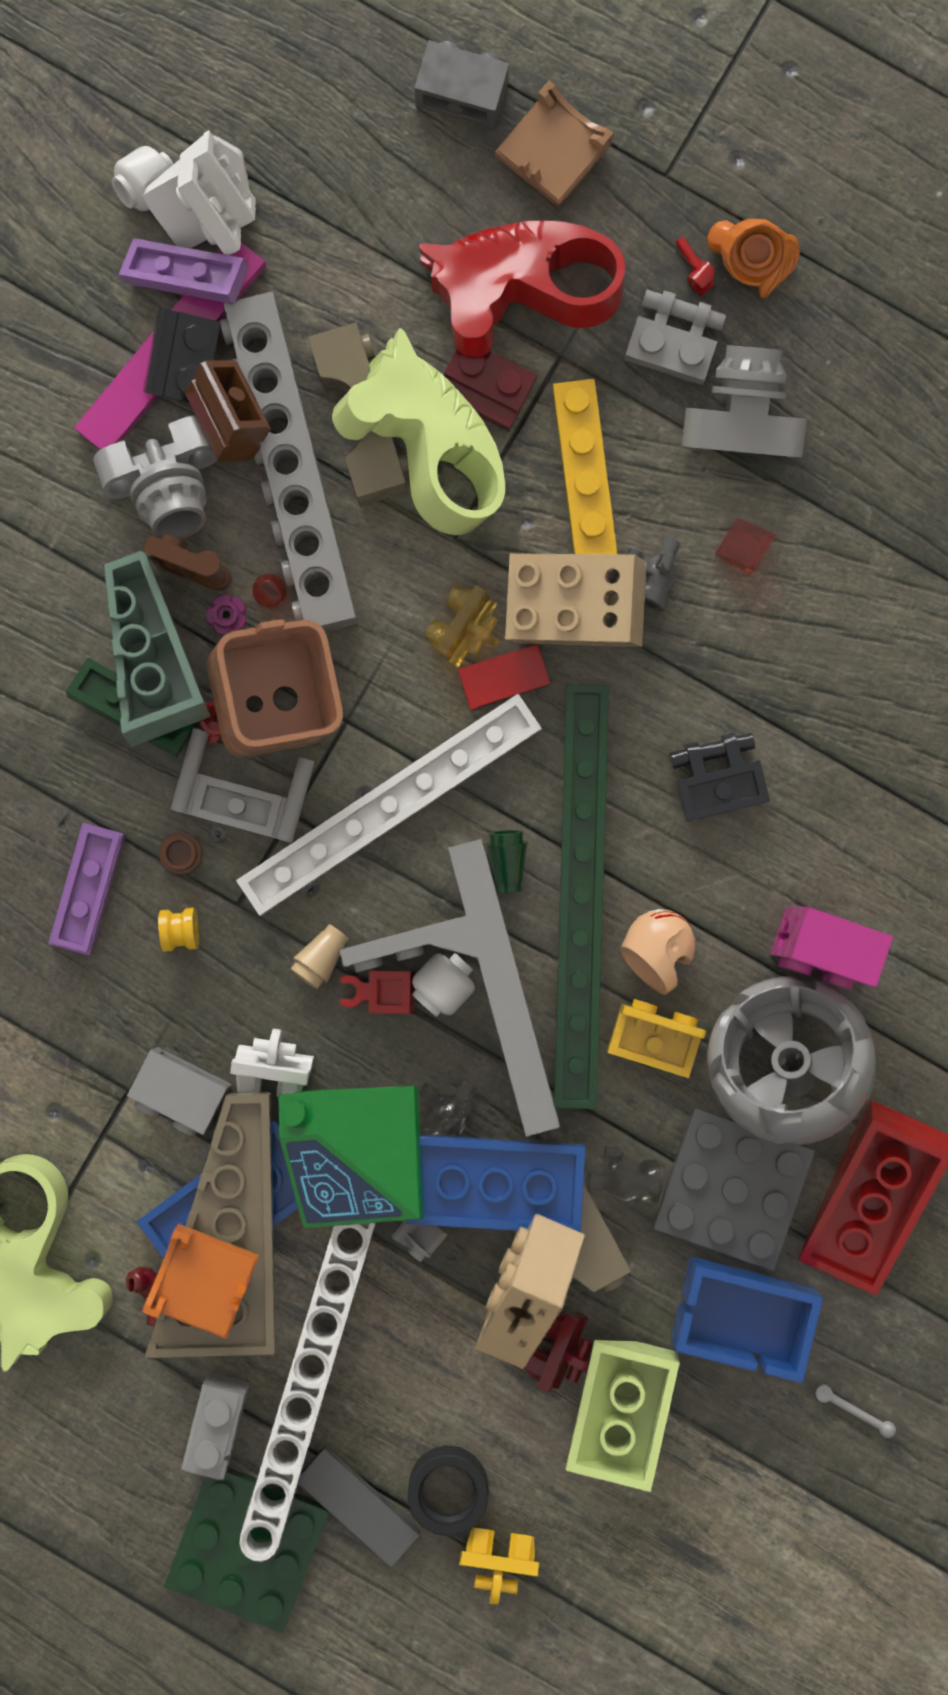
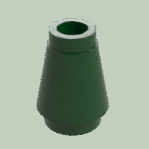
(507, 859)

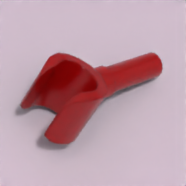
(703, 275)

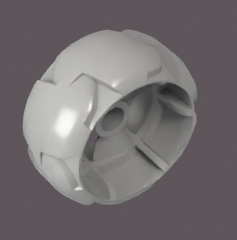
(846, 1067)

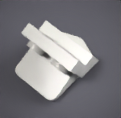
(204, 196)

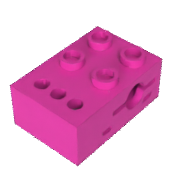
(830, 945)

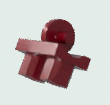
(552, 1367)

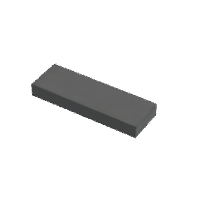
(358, 1506)

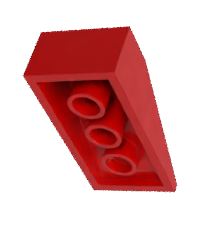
(876, 1197)

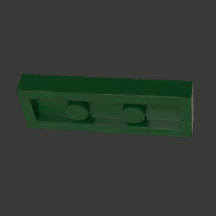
(97, 691)

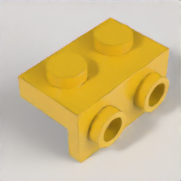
(656, 1039)

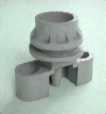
(750, 381)
(163, 480)

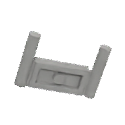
(238, 804)

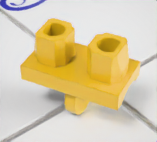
(519, 1561)

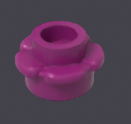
(237, 617)

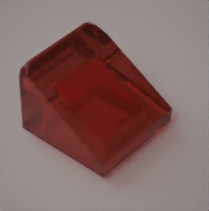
(745, 545)

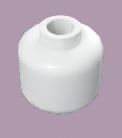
(136, 173)
(443, 984)

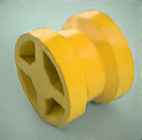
(178, 929)

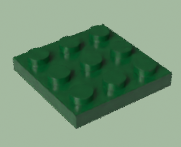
(218, 1573)

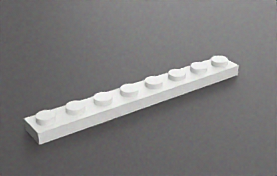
(389, 805)

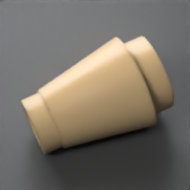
(319, 957)

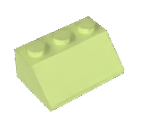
(623, 1412)

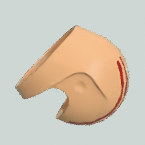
(655, 945)

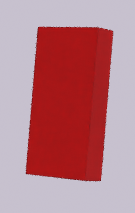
(504, 677)

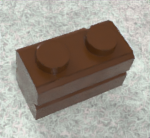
(227, 410)

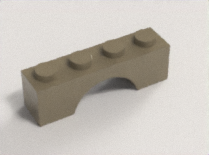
(373, 464)

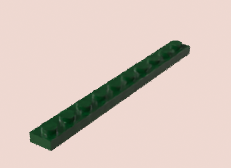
(581, 896)

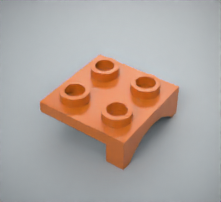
(201, 1281)

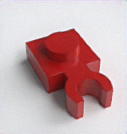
(386, 991)

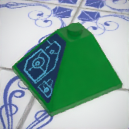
(353, 1154)

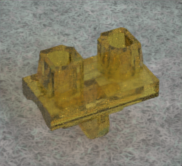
(468, 629)

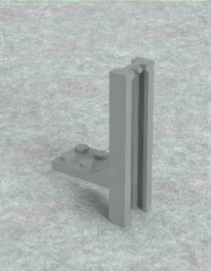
(486, 938)

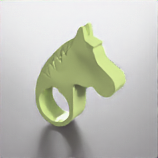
(437, 423)
(34, 1297)

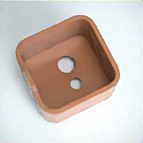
(260, 663)

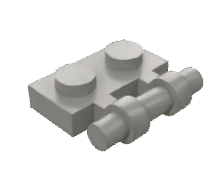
(670, 348)

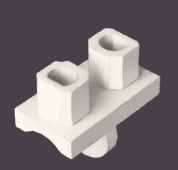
(271, 1061)

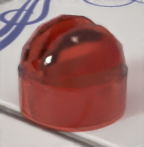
(262, 596)

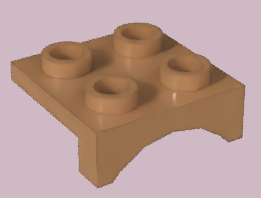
(554, 146)

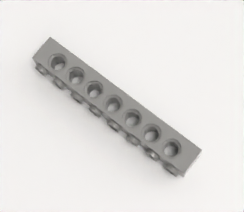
(260, 318)

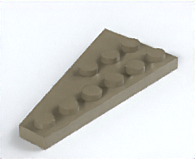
(235, 1207)

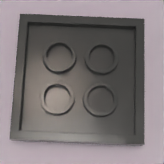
(732, 1190)

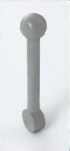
(825, 1394)

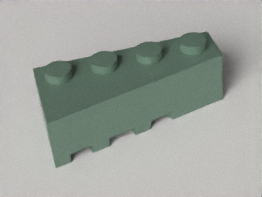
(152, 666)

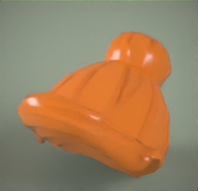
(755, 252)

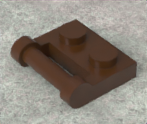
(175, 558)

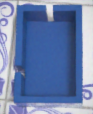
(746, 1313)

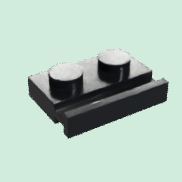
(176, 352)

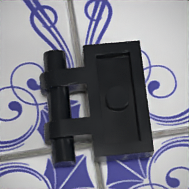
(723, 789)

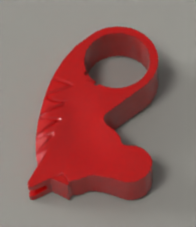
(514, 265)

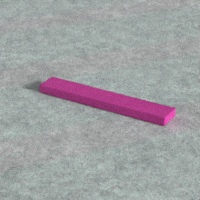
(123, 400)

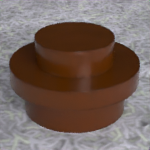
(180, 853)

